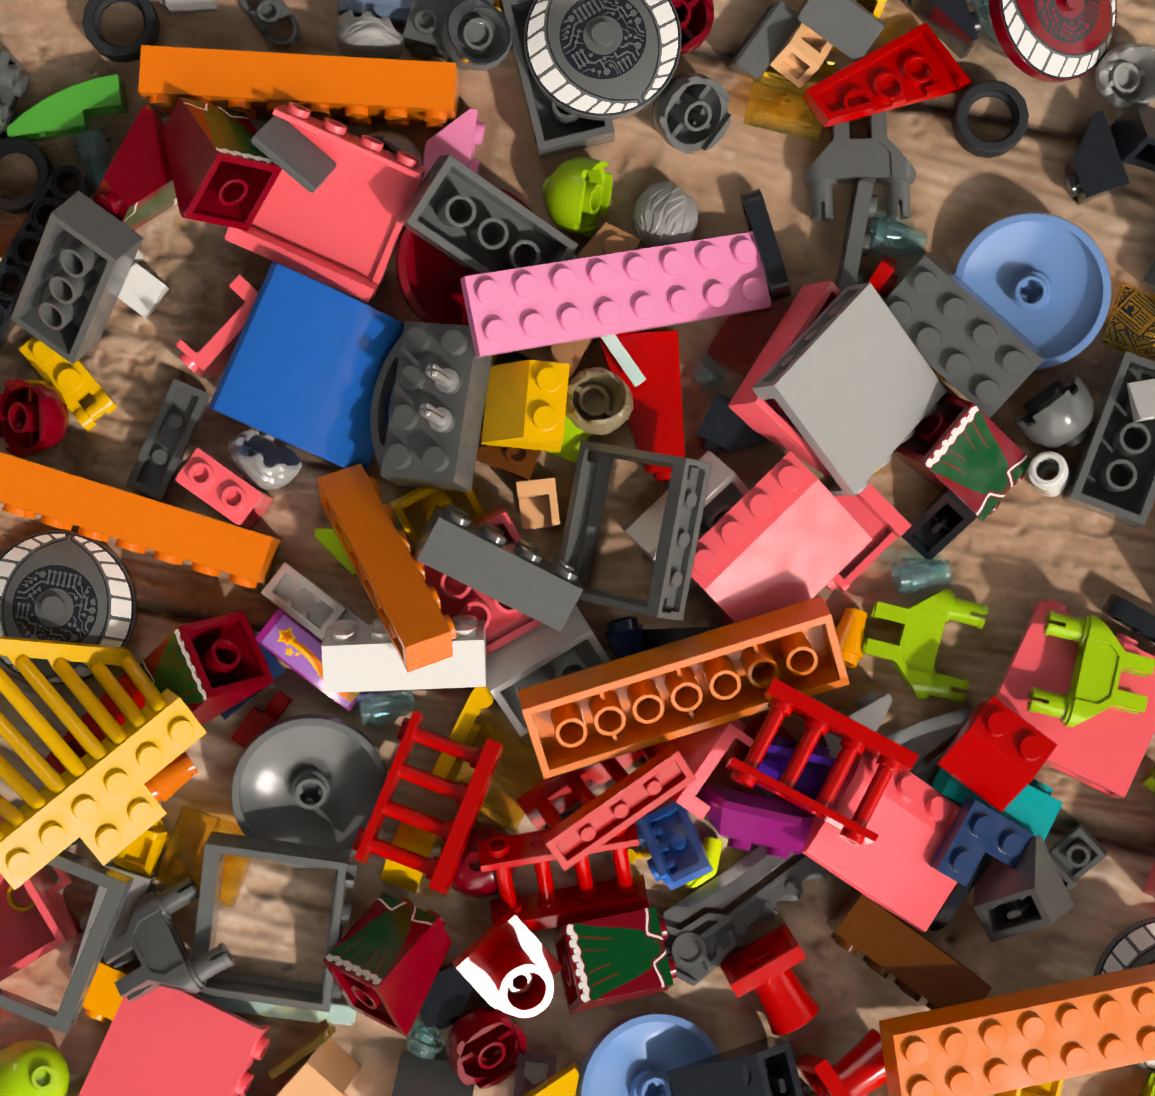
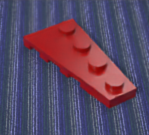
(891, 77)

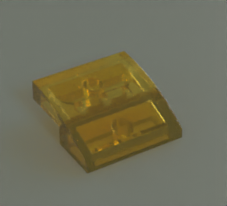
(779, 105)
(514, 776)
(186, 853)

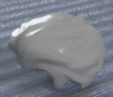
(368, 36)
(1127, 75)
(664, 215)
(262, 461)

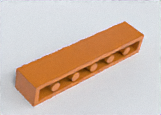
(386, 568)

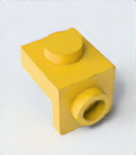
(143, 852)

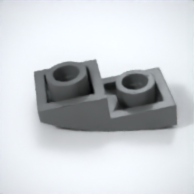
(1076, 855)

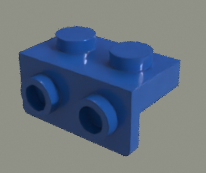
(674, 846)

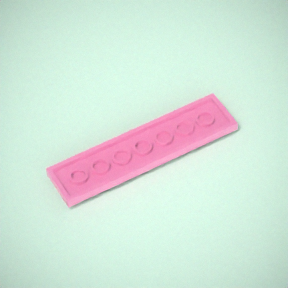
(614, 293)

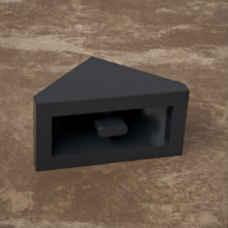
(939, 524)

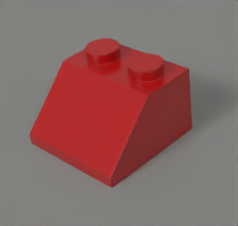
(996, 753)

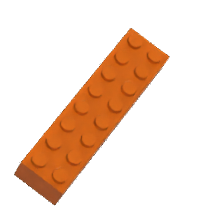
(326, 85)
(136, 522)
(681, 687)
(1023, 1037)

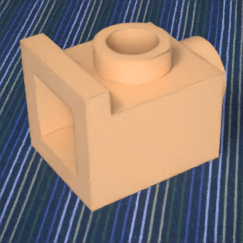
(801, 55)

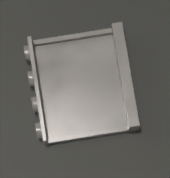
(853, 387)

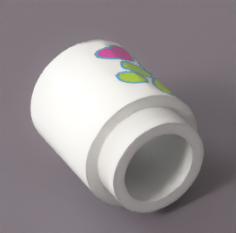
(1045, 463)

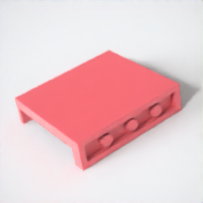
(349, 223)
(1105, 747)
(176, 1048)

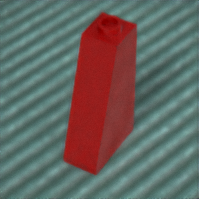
(657, 401)

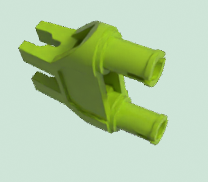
(920, 639)
(1095, 672)

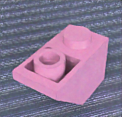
(457, 140)

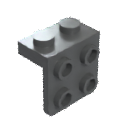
(424, 28)

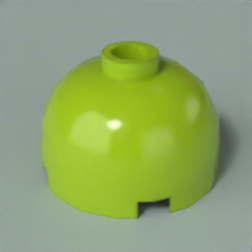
(577, 194)
(33, 1069)

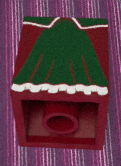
(215, 165)
(140, 175)
(966, 454)
(210, 664)
(613, 959)
(390, 961)

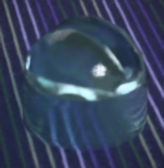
(707, 372)

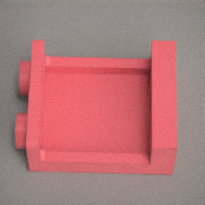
(217, 352)
(223, 489)
(879, 521)
(702, 754)

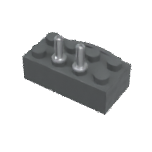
(432, 408)

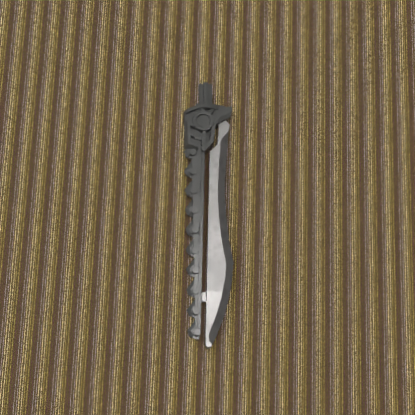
(715, 936)

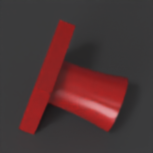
(510, 968)
(767, 969)
(853, 1075)

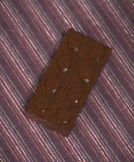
(899, 949)

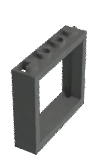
(677, 534)
(96, 943)
(261, 988)

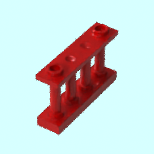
(854, 741)
(609, 812)
(453, 832)
(566, 905)

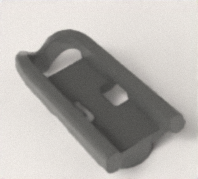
(269, 14)

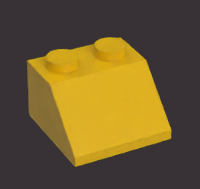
(526, 405)

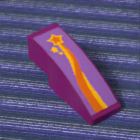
(301, 652)

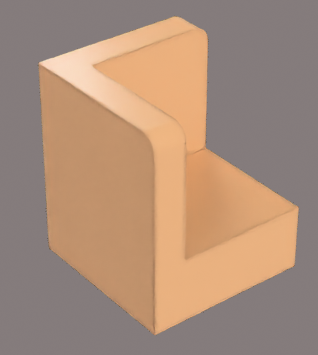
(538, 503)

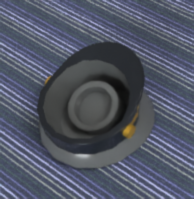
(476, 35)

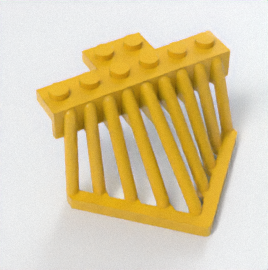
(104, 791)

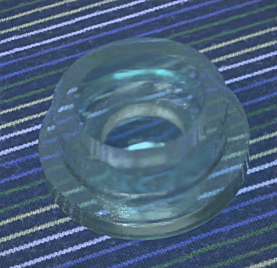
(424, 1042)

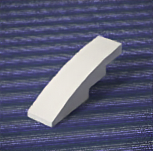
(306, 601)

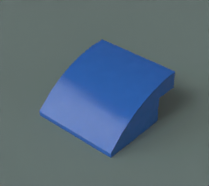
(308, 368)

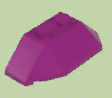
(757, 821)

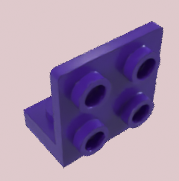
(812, 776)

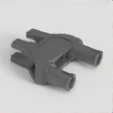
(866, 160)
(160, 949)

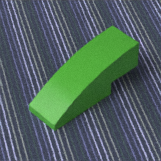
(71, 109)

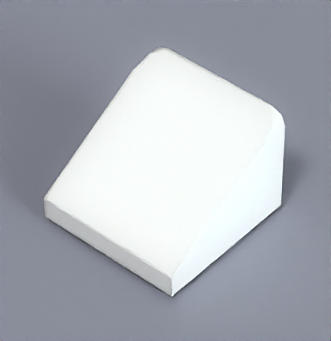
(142, 291)
(1142, 399)

